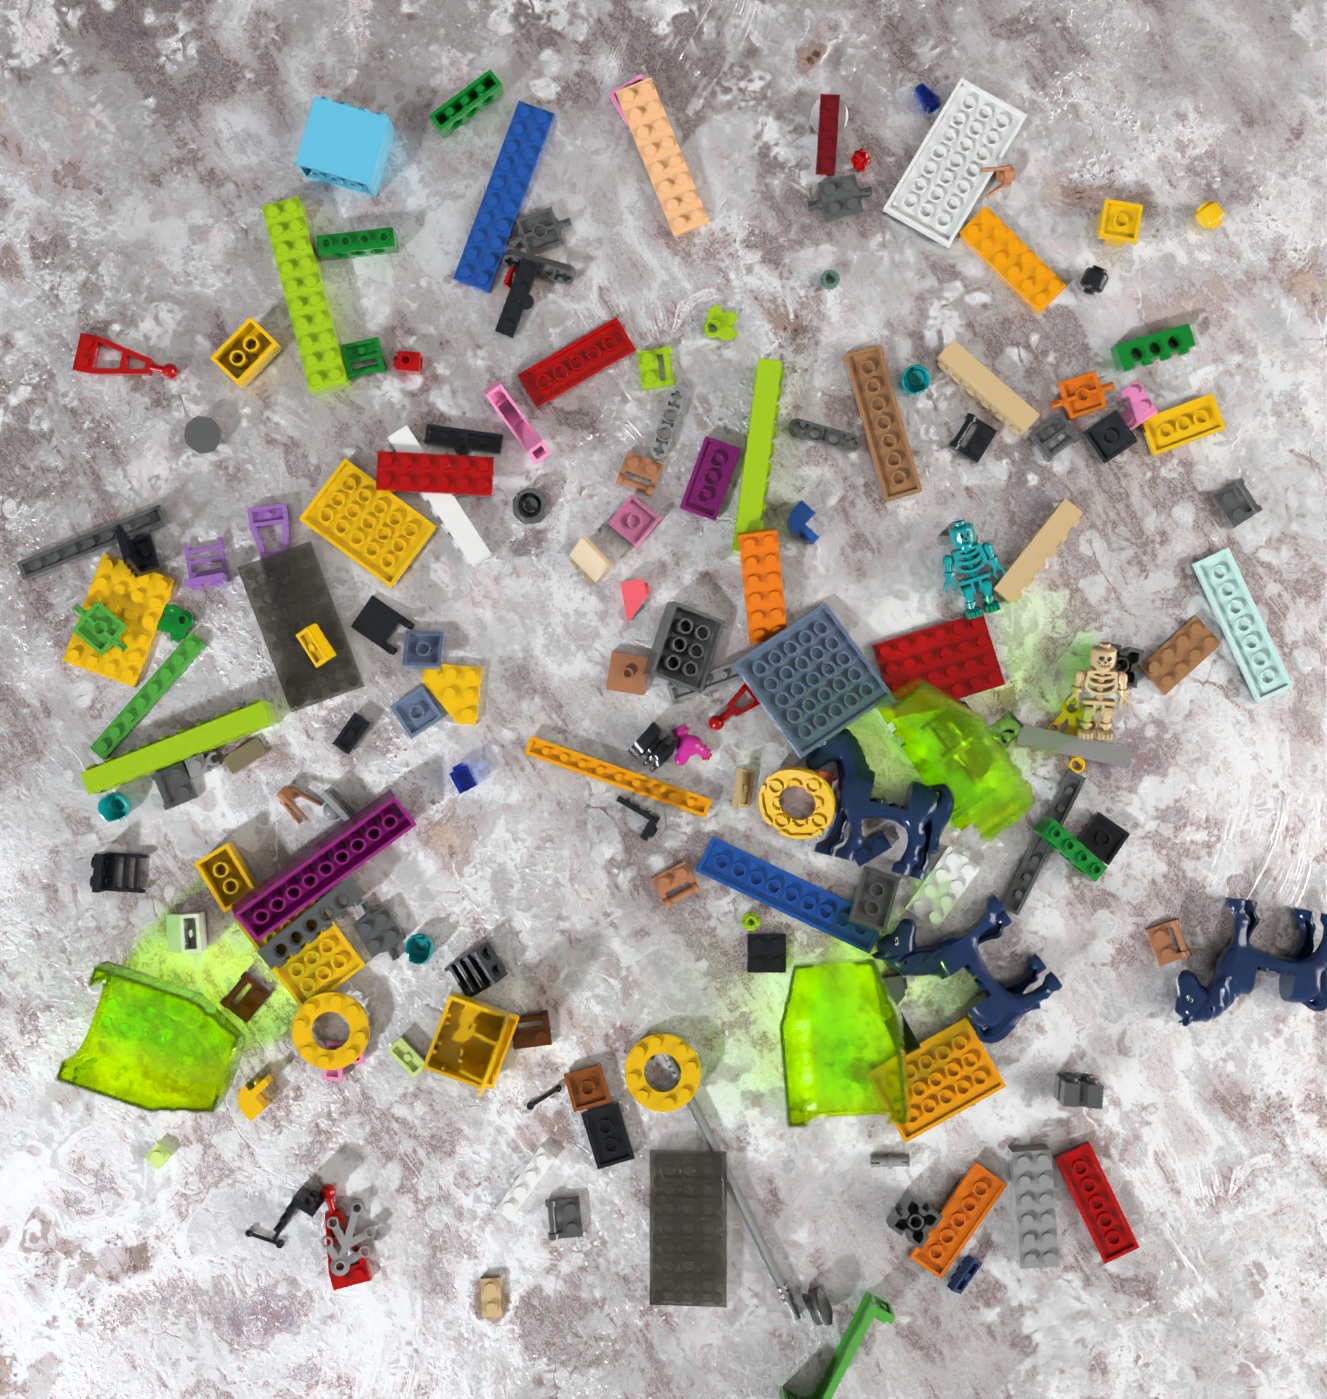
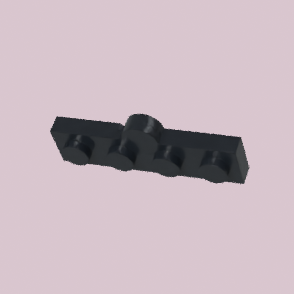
(518, 298)
(463, 439)

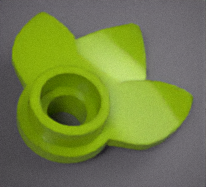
(722, 322)

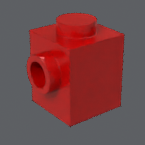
(408, 362)

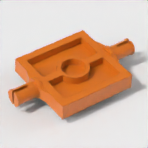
(1082, 395)

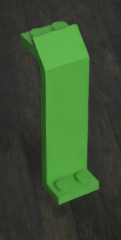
(868, 1307)

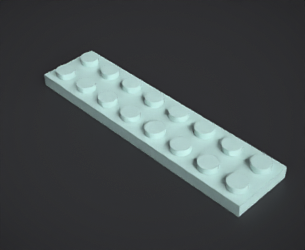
(1242, 625)

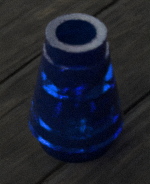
(927, 98)

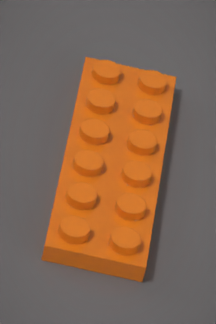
(762, 583)
(961, 1218)

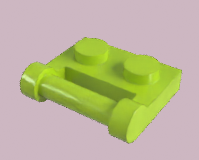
(650, 371)

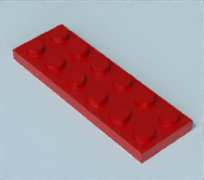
(576, 363)
(435, 473)
(1096, 1202)

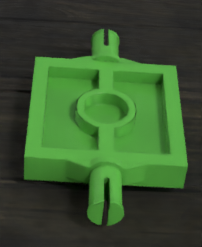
(100, 628)

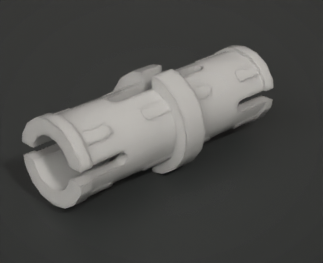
(889, 1160)

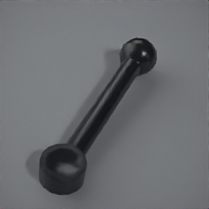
(530, 1105)
(279, 1244)

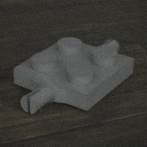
(840, 197)
(539, 231)
(379, 931)

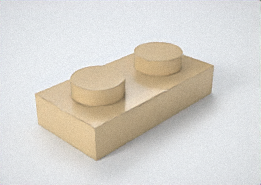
(743, 787)
(491, 1296)

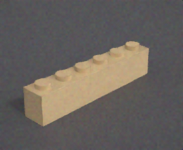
(987, 387)
(1036, 551)

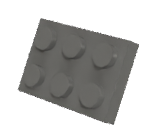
(873, 899)

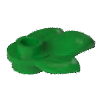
(172, 622)

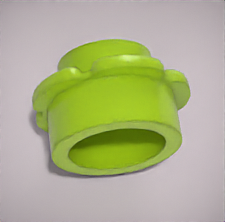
(750, 916)

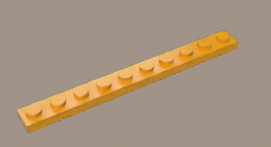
(618, 776)

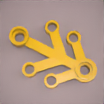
(1071, 729)

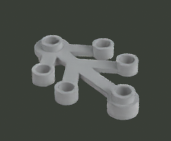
(347, 1240)

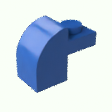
(797, 522)

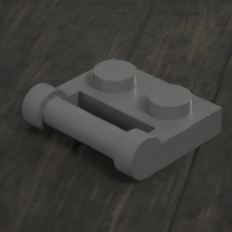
(1051, 430)
(1231, 506)
(180, 783)
(570, 1217)

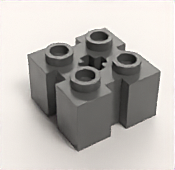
(1129, 659)
(1079, 1090)
(916, 1229)

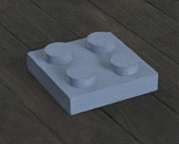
(423, 649)
(416, 712)

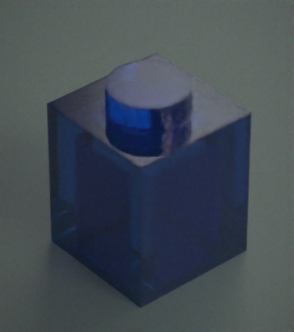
(463, 778)

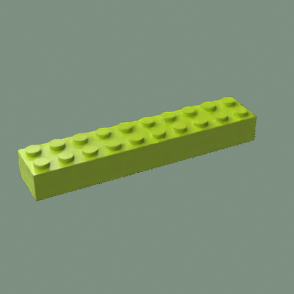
(306, 296)
(758, 448)
(179, 747)

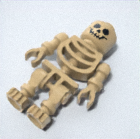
(1103, 660)

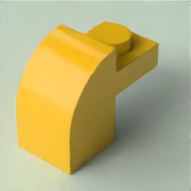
(250, 1099)

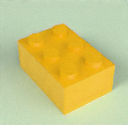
(246, 353)
(226, 875)

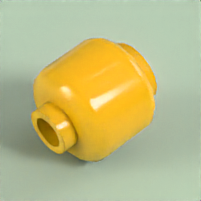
(1209, 215)

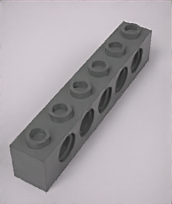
(270, 951)

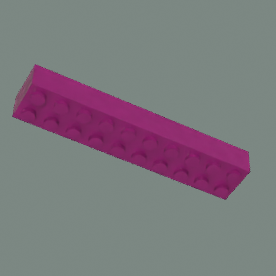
(323, 865)

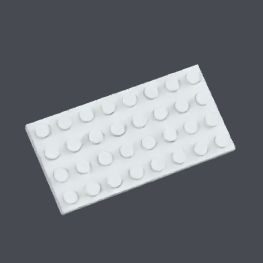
(946, 171)

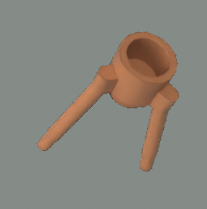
(1003, 174)
(287, 797)

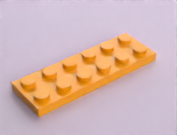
(1012, 260)

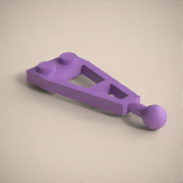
(269, 516)

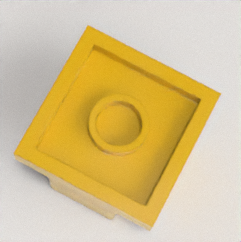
(1118, 223)

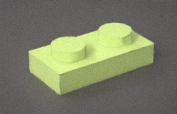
(407, 1056)

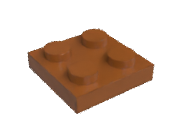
(587, 1087)

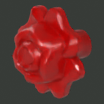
(860, 160)

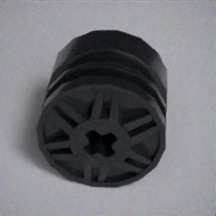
(653, 747)

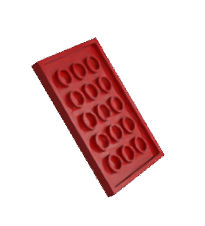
(950, 656)

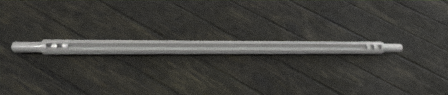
(738, 1198)

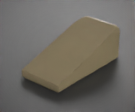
(245, 755)

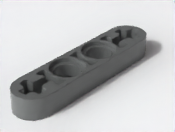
(555, 265)
(824, 433)

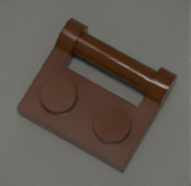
(251, 1000)
(534, 1035)

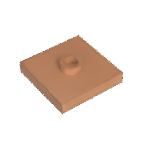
(627, 673)

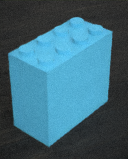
(345, 146)

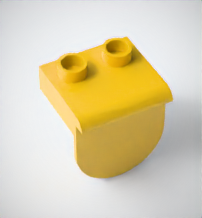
(471, 1041)

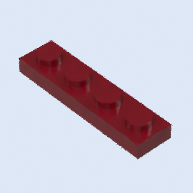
(827, 134)

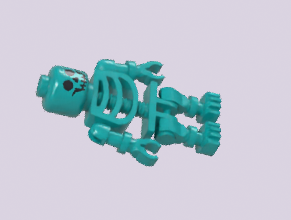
(963, 537)

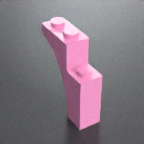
(516, 422)

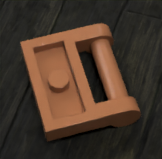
(642, 468)
(673, 878)
(1162, 944)

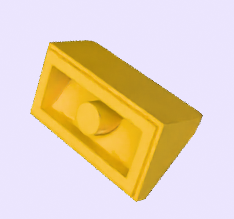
(316, 645)

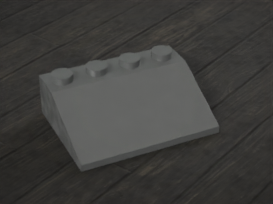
(684, 647)

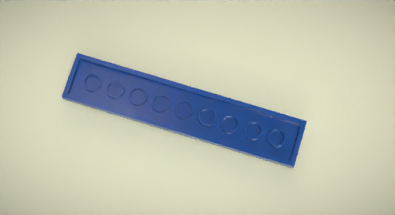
(504, 197)
(784, 892)

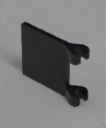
(378, 623)

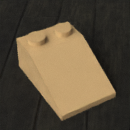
(590, 560)

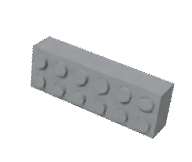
(1033, 1206)

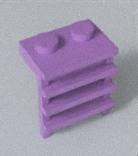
(206, 578)

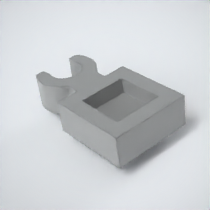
(200, 764)

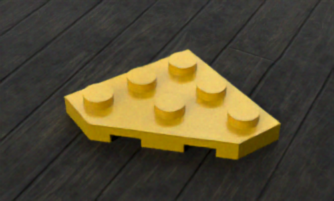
(456, 690)

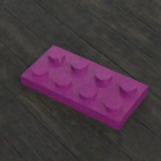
(710, 478)

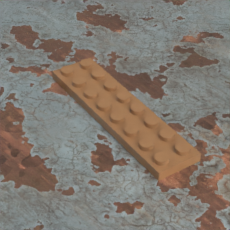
(882, 423)

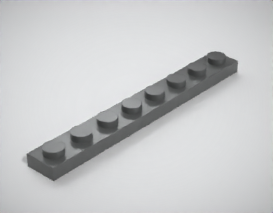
(90, 543)
(1039, 849)

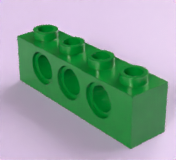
(466, 103)
(357, 244)
(1179, 335)
(1070, 848)

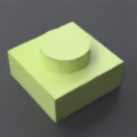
(158, 1155)

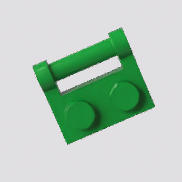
(360, 352)

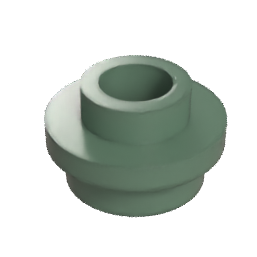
(834, 275)

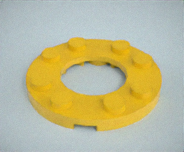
(790, 826)
(358, 1026)
(682, 1053)

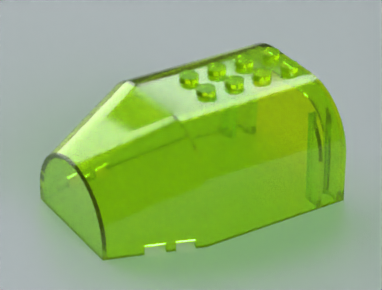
(959, 750)
(842, 1044)
(155, 1045)

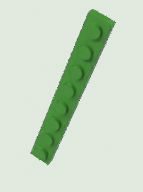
(148, 696)

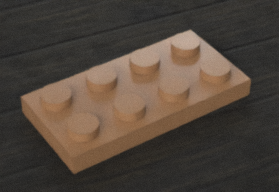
(1179, 655)

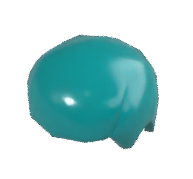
(916, 379)
(114, 806)
(419, 948)

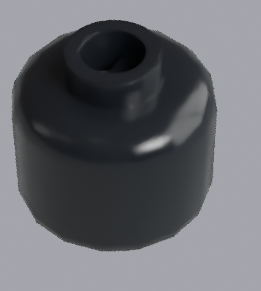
(1094, 280)

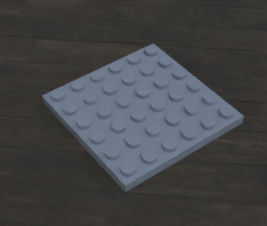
(812, 680)

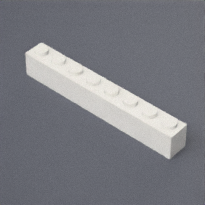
(446, 507)

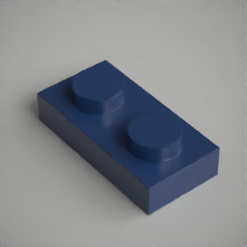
(872, 848)
(965, 1273)

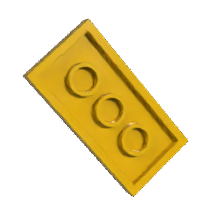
(1182, 424)

